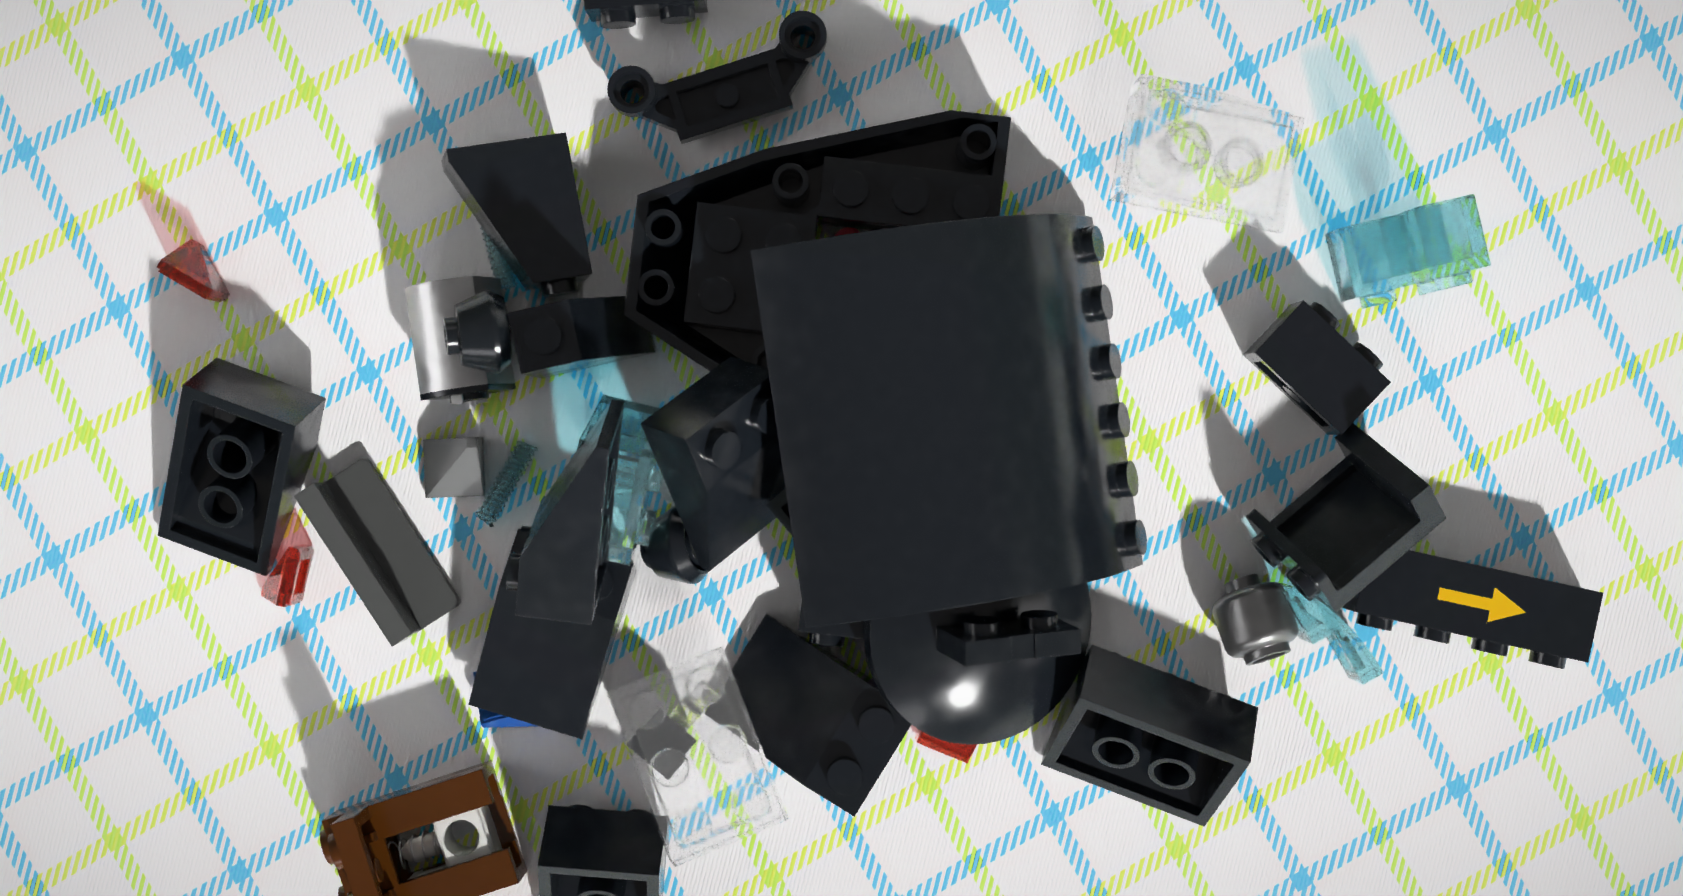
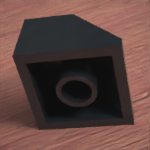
(600, 853)

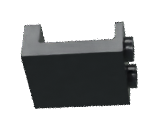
(1349, 522)

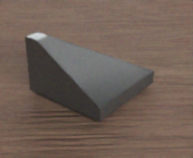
(454, 467)

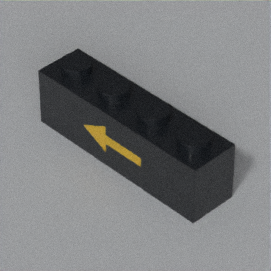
(1483, 604)

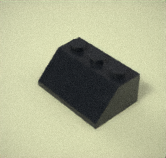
(1151, 736)

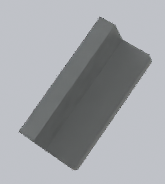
(378, 551)

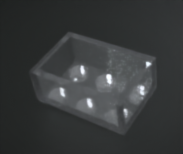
(696, 756)

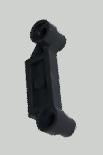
(727, 93)

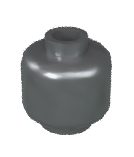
(1254, 620)

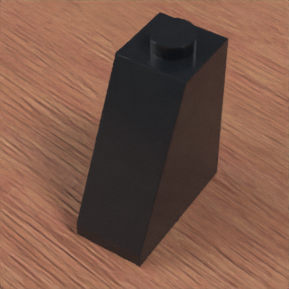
(527, 206)
(576, 336)

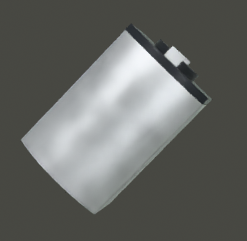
(441, 374)

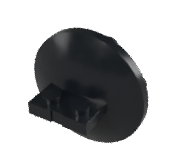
(982, 666)

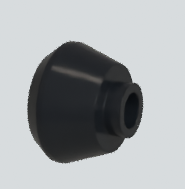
(480, 333)
(671, 551)

